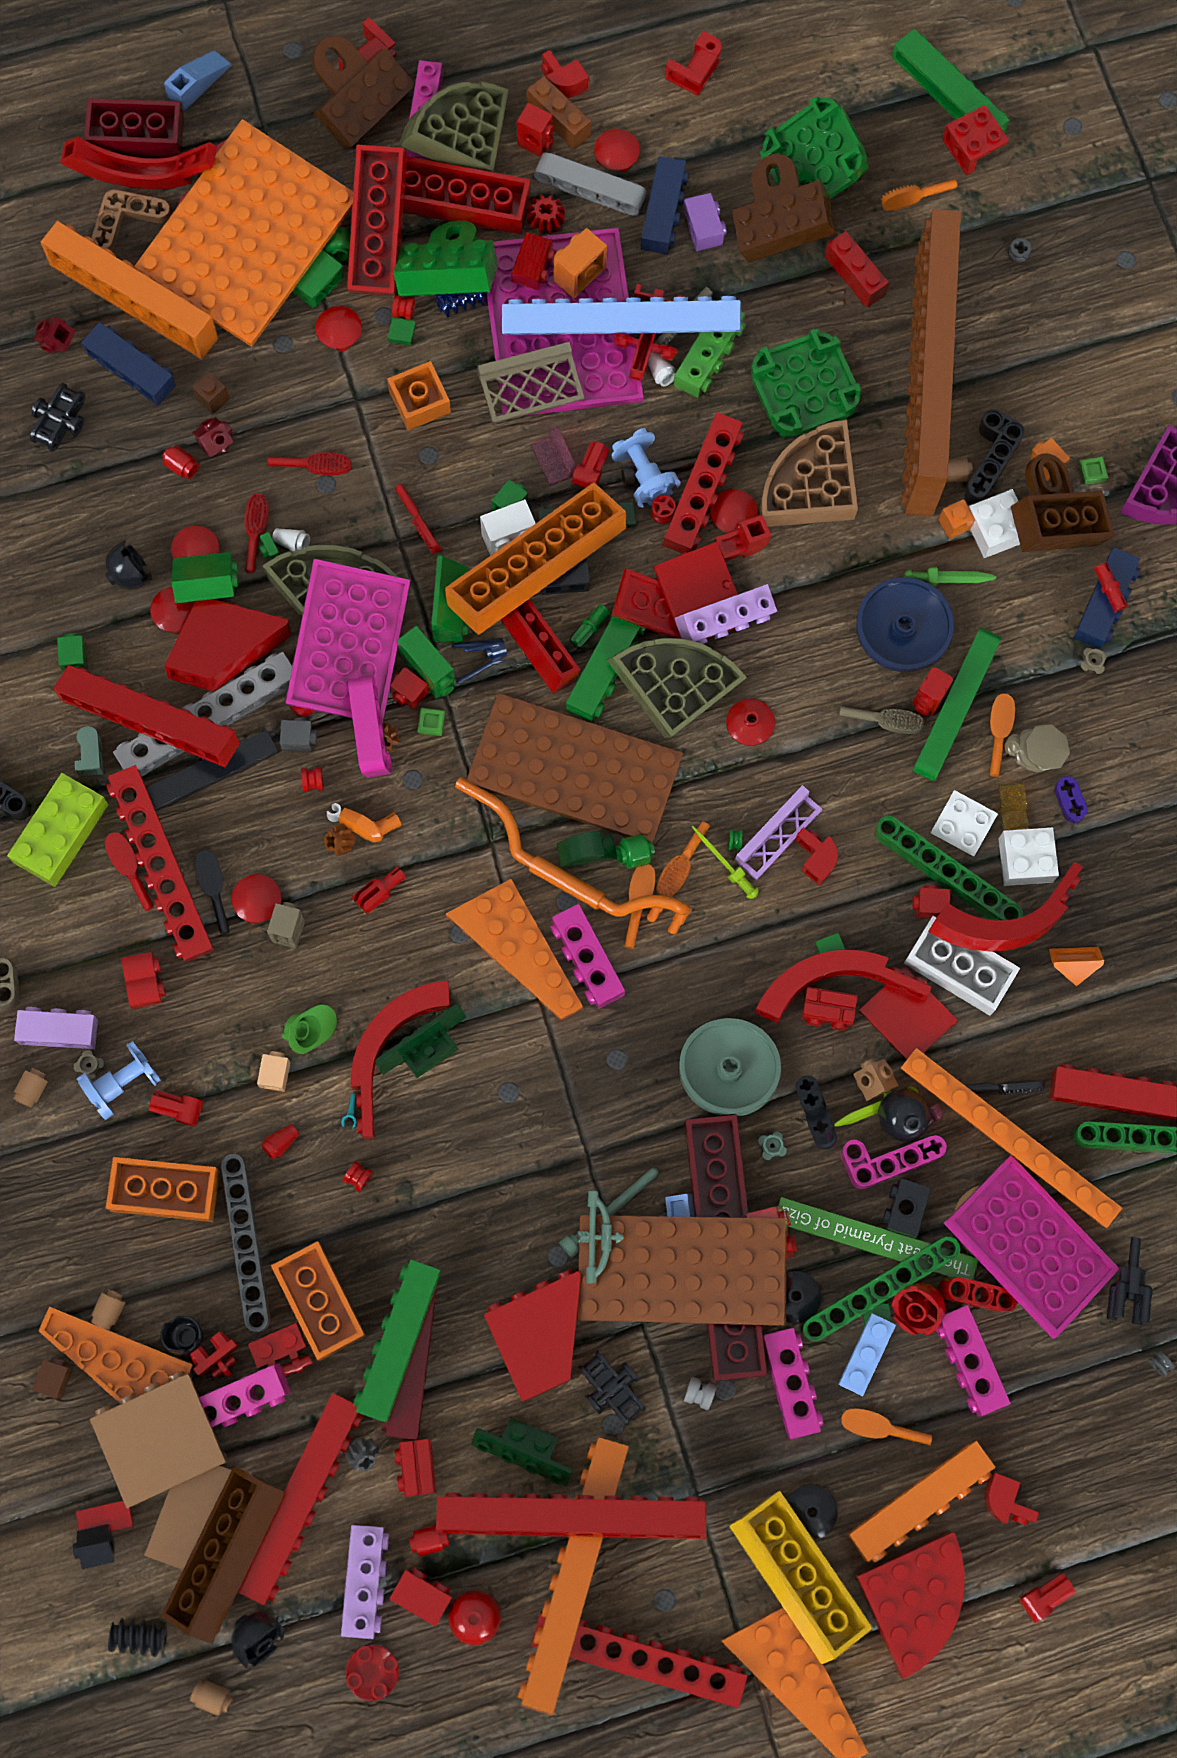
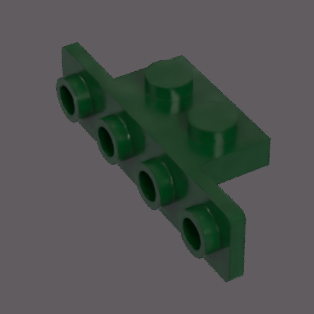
(426, 1046)
(526, 1448)

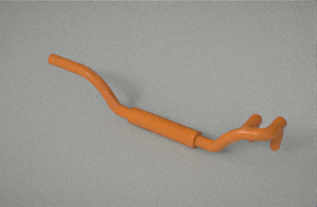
(567, 881)

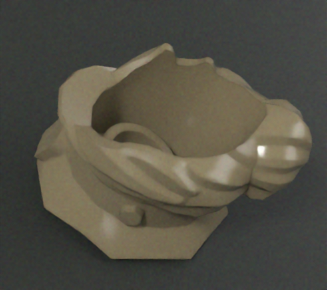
(1039, 748)

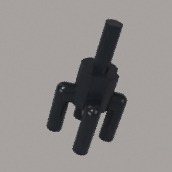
(1131, 1288)

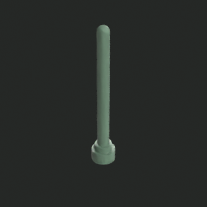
(570, 1243)

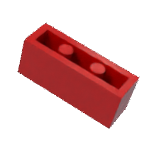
(856, 269)

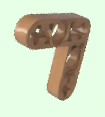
(118, 211)

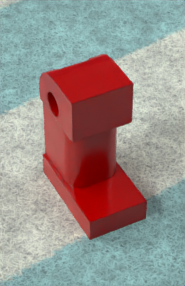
(377, 41)
(700, 67)

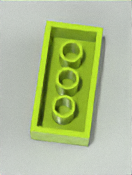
(58, 829)

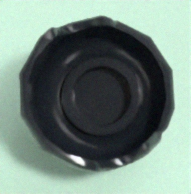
(181, 1335)

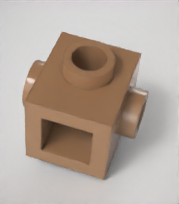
(875, 1079)

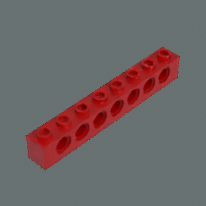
(131, 780)
(729, 1693)

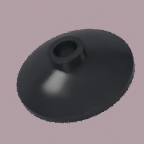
(810, 1296)
(822, 1501)

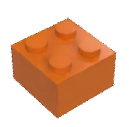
(579, 262)
(419, 395)

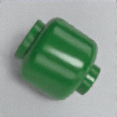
(339, 245)
(635, 851)

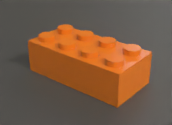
(162, 1189)
(318, 1301)

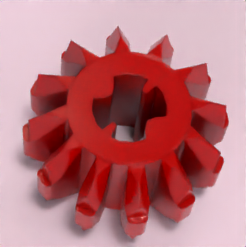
(546, 214)

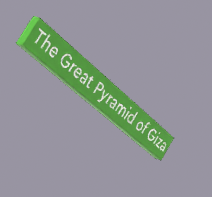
(871, 1238)

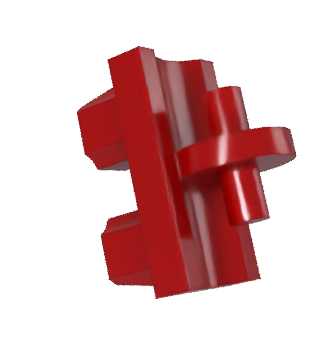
(224, 1348)

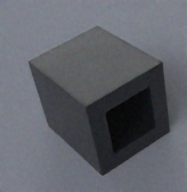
(94, 1546)

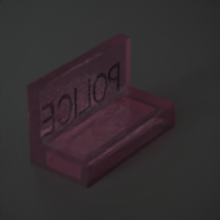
(554, 457)

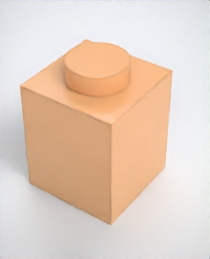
(274, 1071)

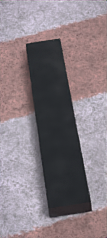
(208, 773)

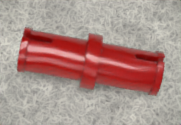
(1110, 587)

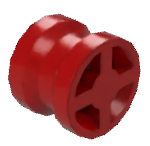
(403, 307)
(661, 504)
(312, 779)
(358, 1176)

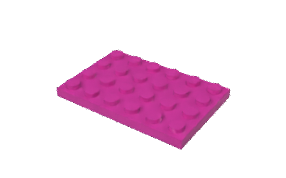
(346, 635)
(1032, 1246)

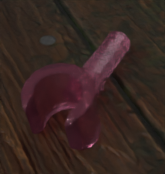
(935, 1113)

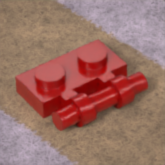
(280, 1345)

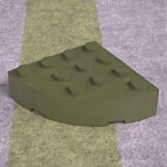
(459, 125)
(292, 570)
(675, 679)

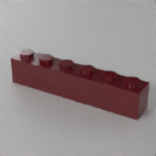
(407, 1410)

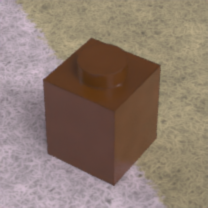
(210, 392)
(52, 1378)

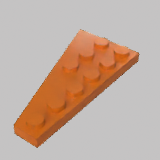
(512, 938)
(109, 1358)
(792, 1672)

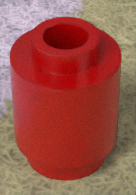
(180, 462)
(428, 1541)

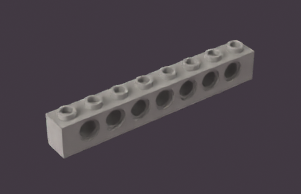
(211, 701)

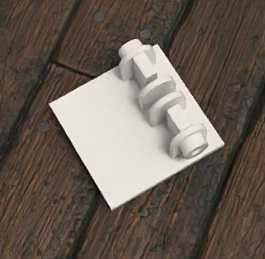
(964, 823)

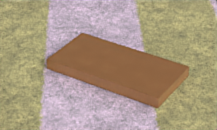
(185, 1516)

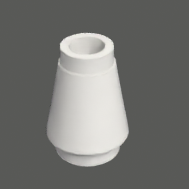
(661, 369)
(291, 539)

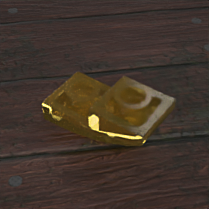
(1013, 806)

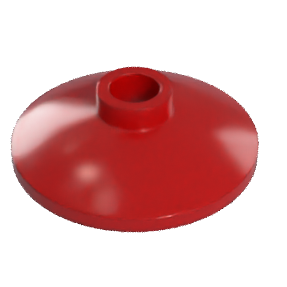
(746, 732)

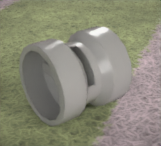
(700, 1393)

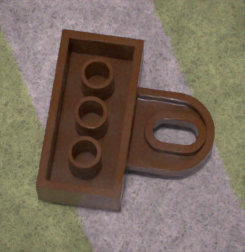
(360, 91)
(782, 214)
(1055, 514)

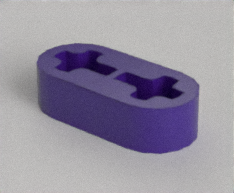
(1075, 797)

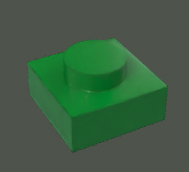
(268, 547)

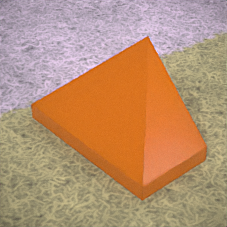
(1076, 962)

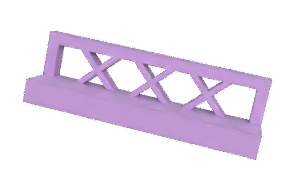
(774, 824)

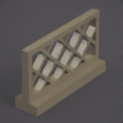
(529, 362)

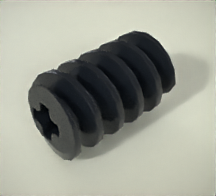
(137, 1637)

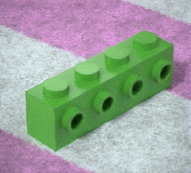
(704, 360)

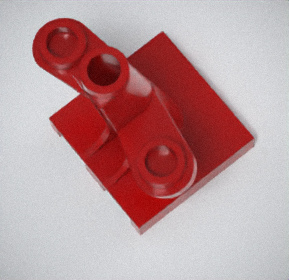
(645, 344)

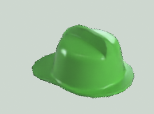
(310, 1028)

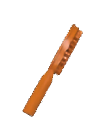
(911, 195)
(1001, 724)
(678, 868)
(641, 885)
(877, 1426)

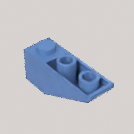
(195, 78)

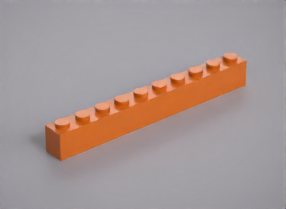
(1011, 1138)
(570, 1587)

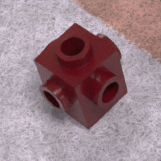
(54, 335)
(213, 436)

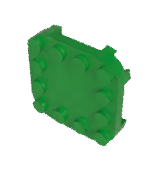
(820, 145)
(805, 383)

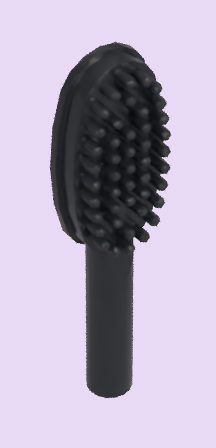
(211, 881)
(1011, 1087)

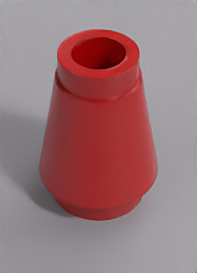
(279, 1141)

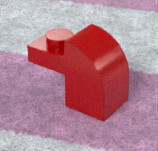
(569, 79)
(746, 540)
(822, 857)
(1000, 1499)

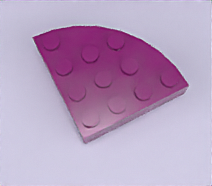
(1156, 490)

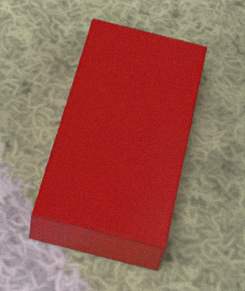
(113, 1514)

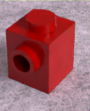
(408, 688)
(930, 901)

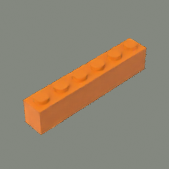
(920, 1501)

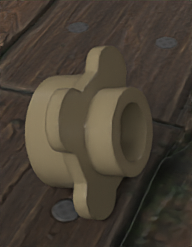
(1098, 655)
(87, 1057)

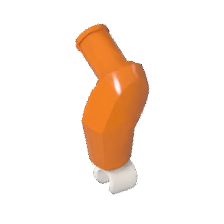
(362, 825)

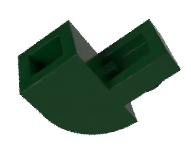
(585, 848)

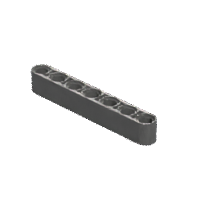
(252, 1254)

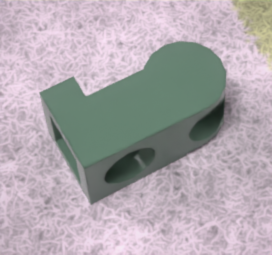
(91, 752)

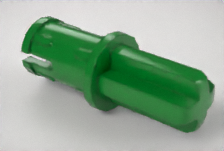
(590, 626)

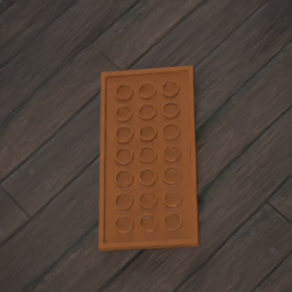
(574, 768)
(687, 1271)

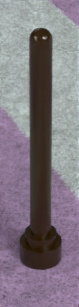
(628, 473)

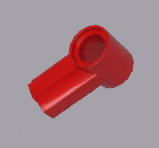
(590, 469)
(182, 1109)
(1042, 1600)

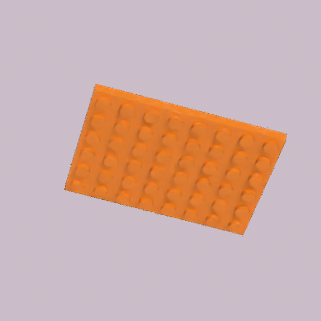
(247, 232)

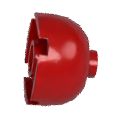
(919, 1308)
(474, 1617)

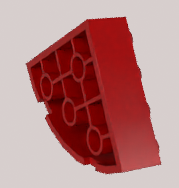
(916, 1600)

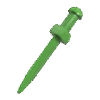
(934, 576)

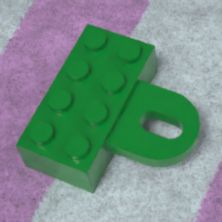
(447, 264)

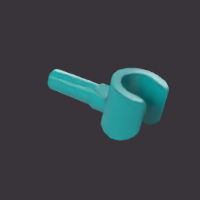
(351, 1111)

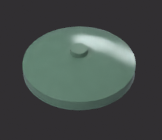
(730, 1067)

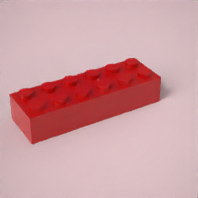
(466, 195)
(376, 219)

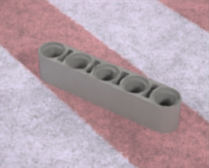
(590, 184)

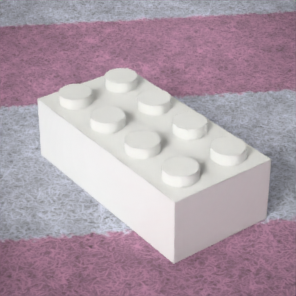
(968, 973)

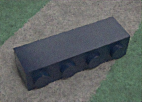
(663, 205)
(129, 363)
(1099, 615)

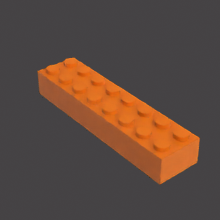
(130, 289)
(535, 558)

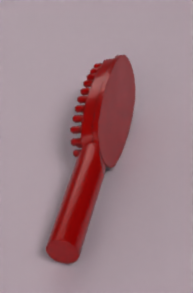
(320, 463)
(418, 522)
(255, 525)
(125, 862)

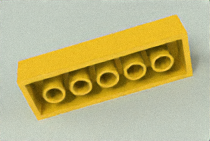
(801, 1577)

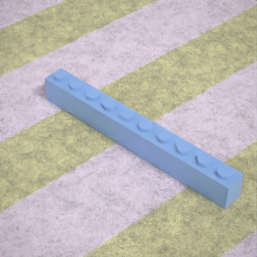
(621, 317)

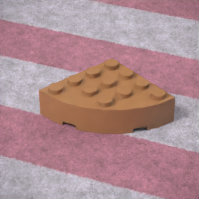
(812, 480)

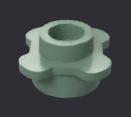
(775, 1139)

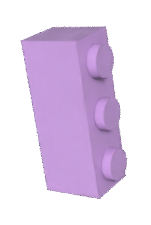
(56, 1028)

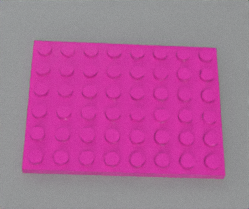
(598, 362)

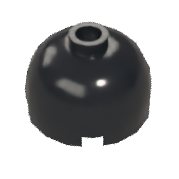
(126, 567)
(904, 1115)
(254, 1638)

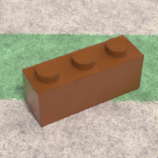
(567, 118)

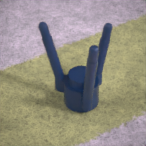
(493, 649)

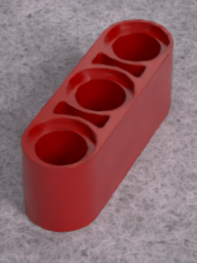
(966, 1294)

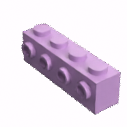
(727, 614)
(363, 1582)

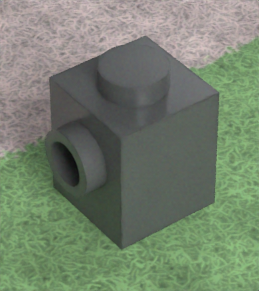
(297, 735)

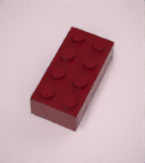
(135, 126)

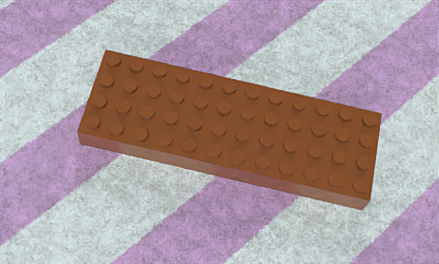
(931, 363)

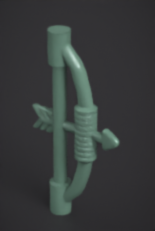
(606, 1237)

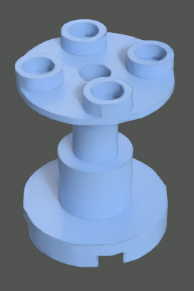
(651, 479)
(110, 1085)

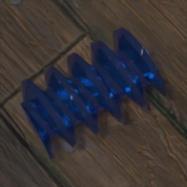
(446, 302)

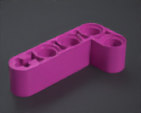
(368, 728)
(895, 1157)

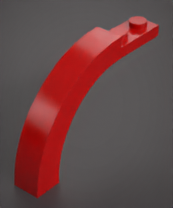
(134, 171)
(1002, 935)
(831, 965)
(387, 1022)

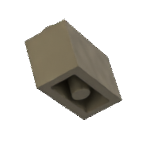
(286, 925)

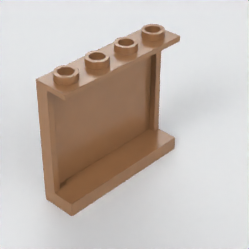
(157, 1439)

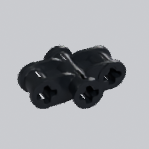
(57, 417)
(816, 1112)
(618, 1395)

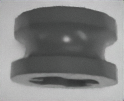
(1026, 248)
(1161, 1364)

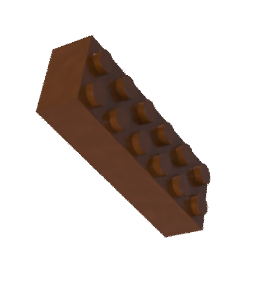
(222, 1555)

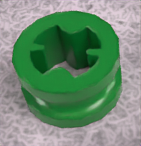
(735, 840)

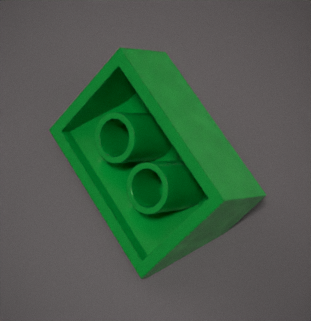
(445, 622)

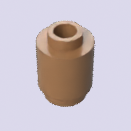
(959, 470)
(30, 1087)
(108, 1309)
(211, 1697)

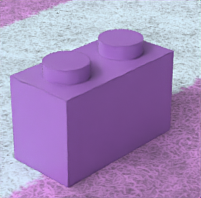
(703, 221)

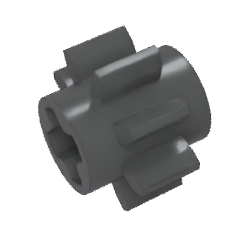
(362, 1454)

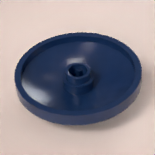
(904, 624)

